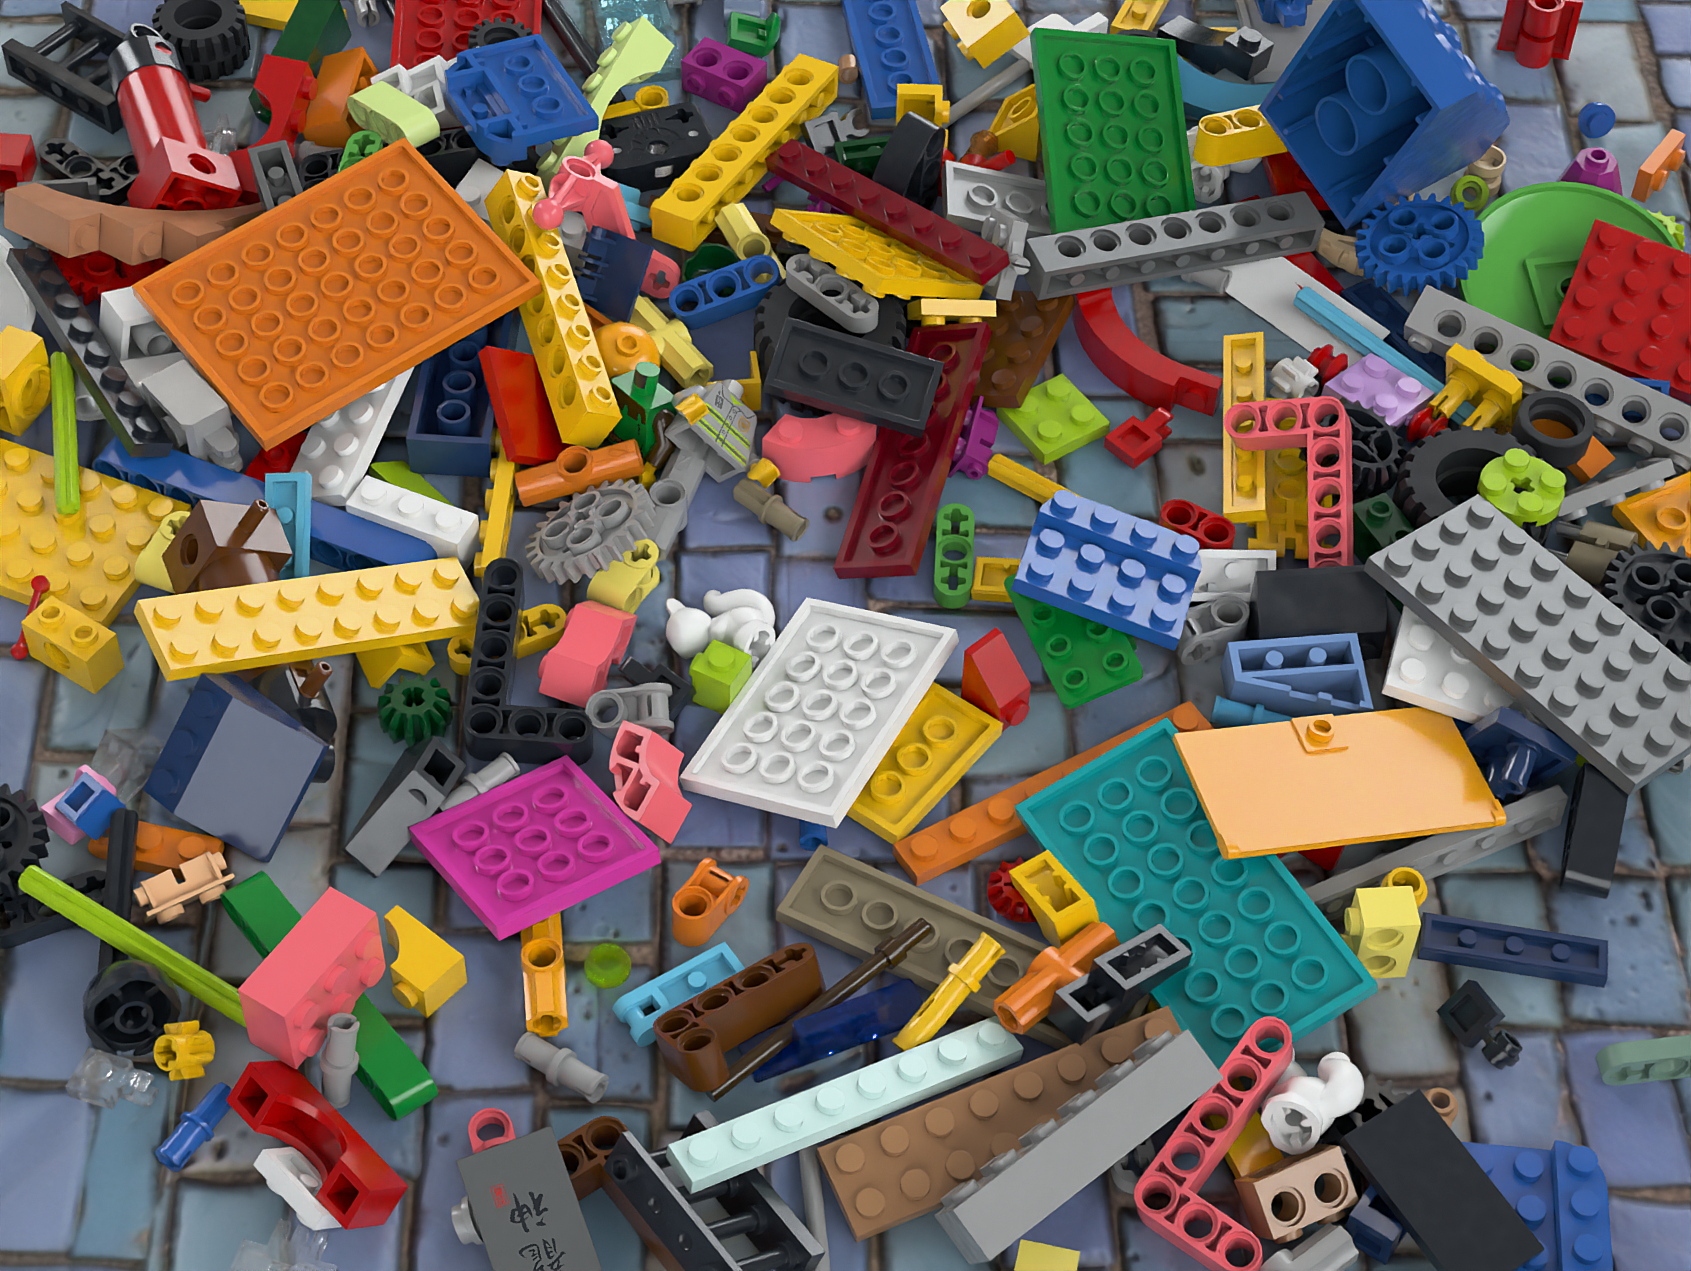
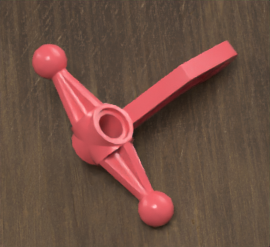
(583, 189)

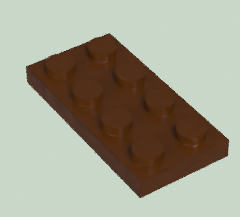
(1019, 346)

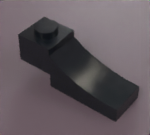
(1240, 51)
(1117, 983)

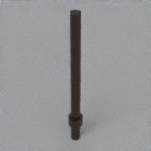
(887, 955)

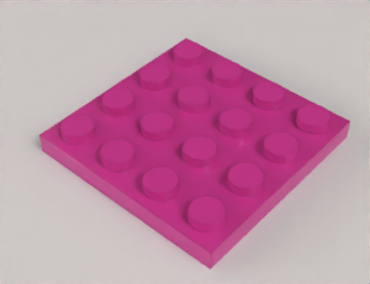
(534, 846)

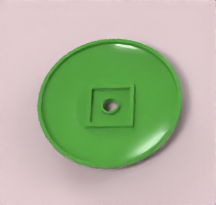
(1535, 245)

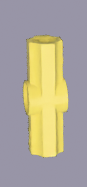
(745, 236)
(673, 343)

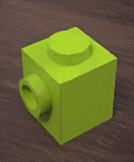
(719, 675)

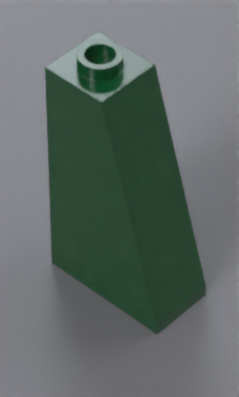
(311, 33)

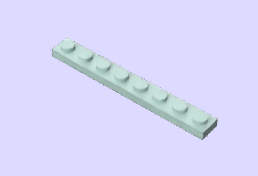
(842, 1104)

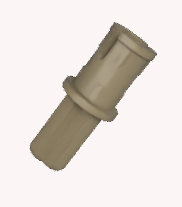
(770, 509)

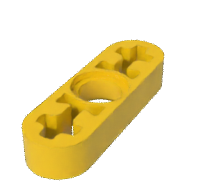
(532, 618)

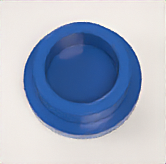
(1596, 119)

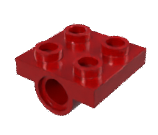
(1539, 30)

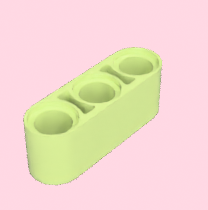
(393, 115)

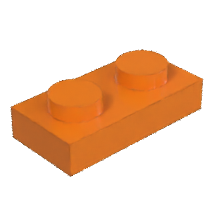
(1656, 168)

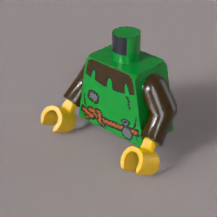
(645, 417)

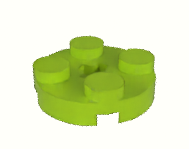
(1527, 472)

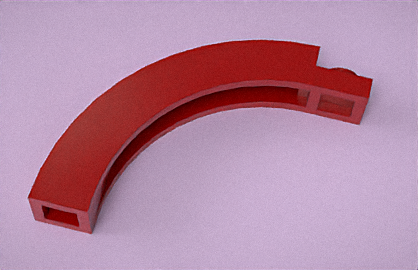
(1134, 364)

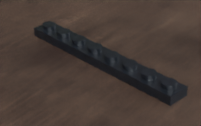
(89, 353)

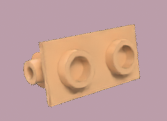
(201, 882)

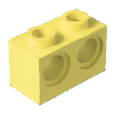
(1383, 929)

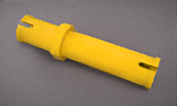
(949, 995)

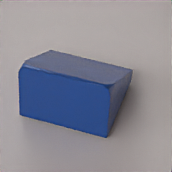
(89, 805)

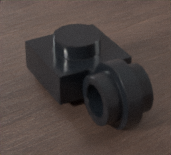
(1472, 1018)

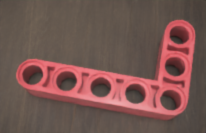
(1321, 480)
(1210, 1148)

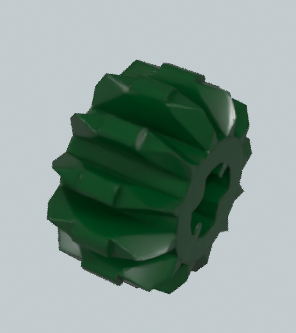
(414, 710)

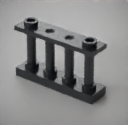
(57, 79)
(747, 1198)

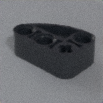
(913, 160)
(1592, 833)

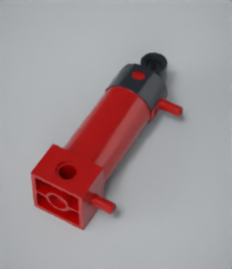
(165, 128)

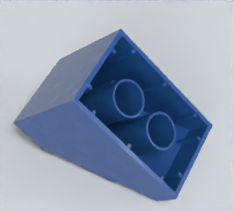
(1382, 105)

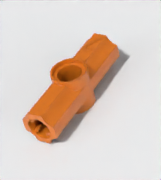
(577, 470)
(1052, 969)

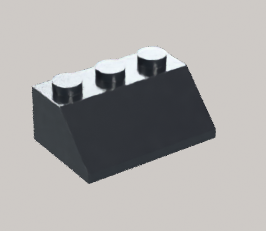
(1317, 604)

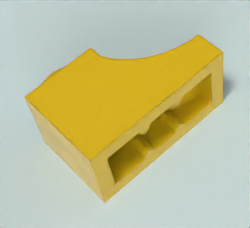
(1054, 898)
(426, 966)

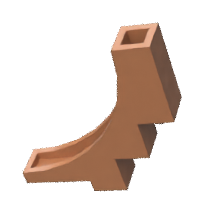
(127, 233)

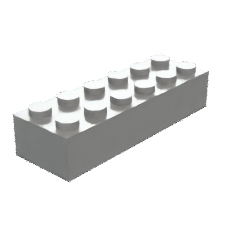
(1077, 1148)

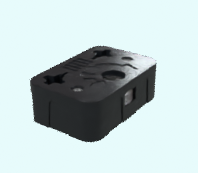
(655, 145)

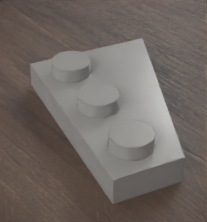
(1647, 477)

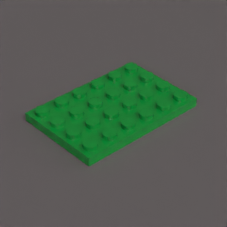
(1110, 128)

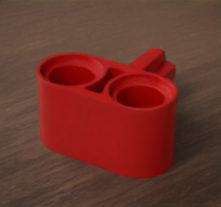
(1205, 526)

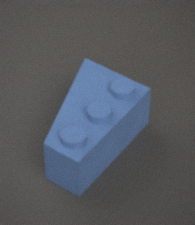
(1298, 675)

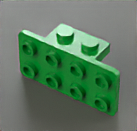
(1077, 653)

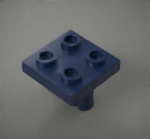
(1516, 751)

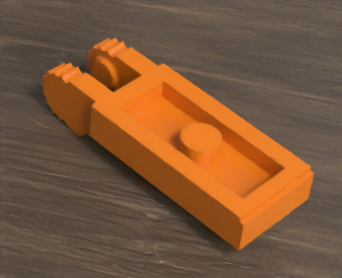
(162, 848)

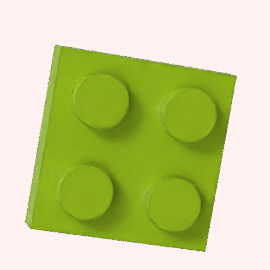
(1055, 420)

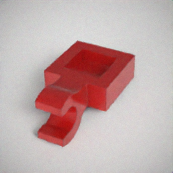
(1138, 440)

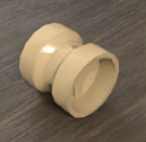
(1488, 169)

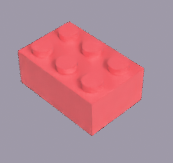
(311, 977)

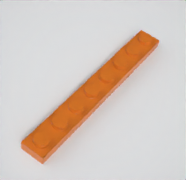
(995, 819)

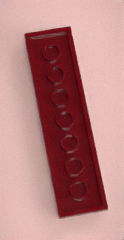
(909, 472)

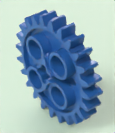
(1419, 244)

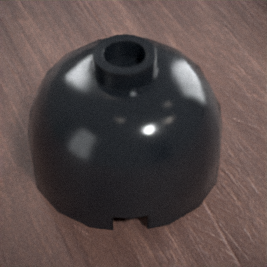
(129, 1006)

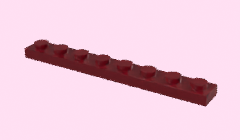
(888, 212)

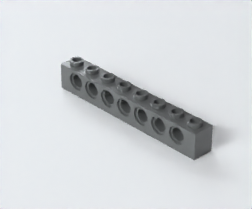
(1171, 245)

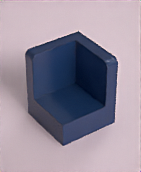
(1375, 1227)

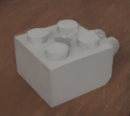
(193, 415)

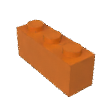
(338, 78)

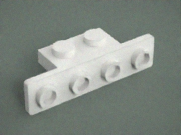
(1230, 573)

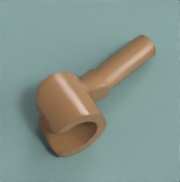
(847, 69)

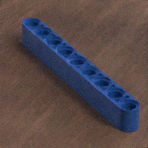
(335, 535)

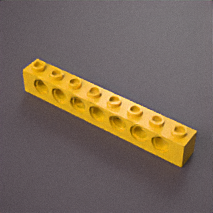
(738, 155)
(555, 318)

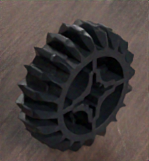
(1375, 450)

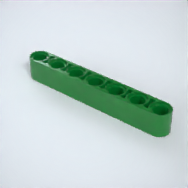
(385, 1061)

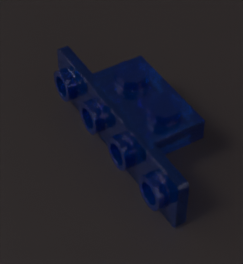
(840, 1028)

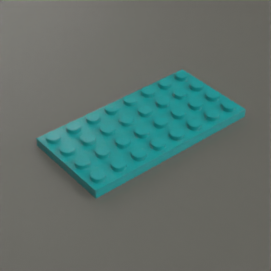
(1150, 858)

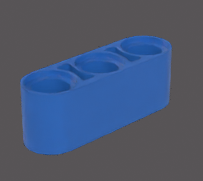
(706, 290)

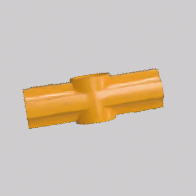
(544, 977)

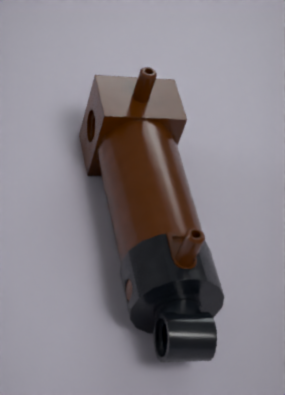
(247, 546)

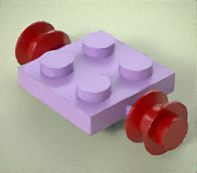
(1381, 386)

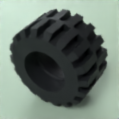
(207, 34)

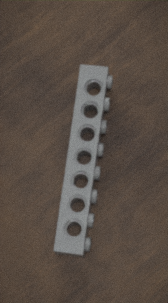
(1550, 360)

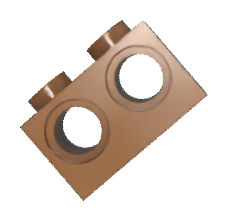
(1295, 1182)

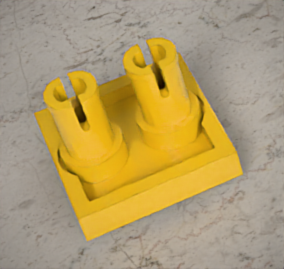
(1484, 386)

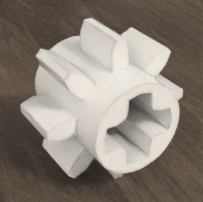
(1293, 379)

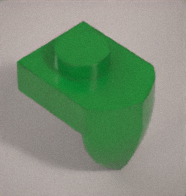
(753, 33)

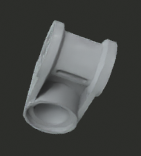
(1211, 628)
(640, 705)

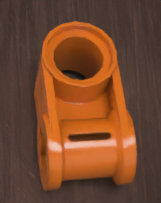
(705, 903)

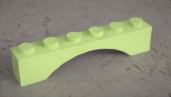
(633, 57)

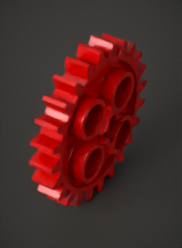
(96, 273)

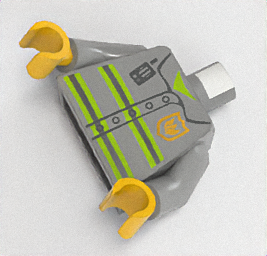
(720, 431)

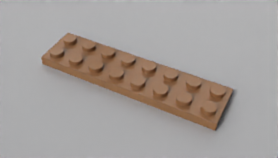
(923, 1154)

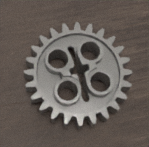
(591, 531)

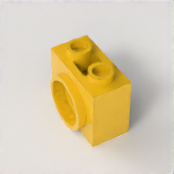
(984, 27)
(23, 379)

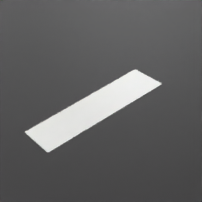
(1269, 291)

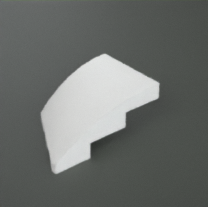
(425, 85)

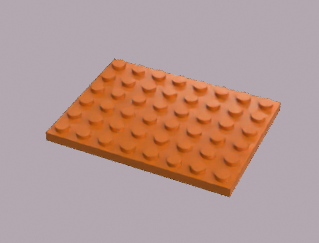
(335, 292)

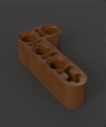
(733, 1011)
(587, 1163)

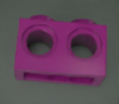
(723, 75)

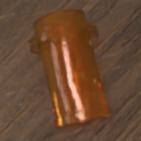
(983, 143)

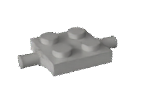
(1009, 234)

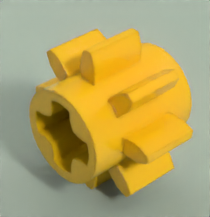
(184, 1050)

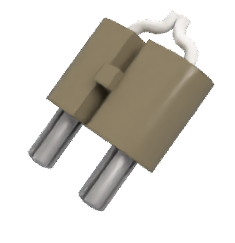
(1593, 549)

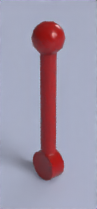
(40, 586)

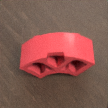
(818, 446)
(582, 658)
(648, 780)

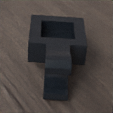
(681, 690)

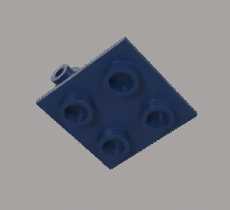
(612, 272)

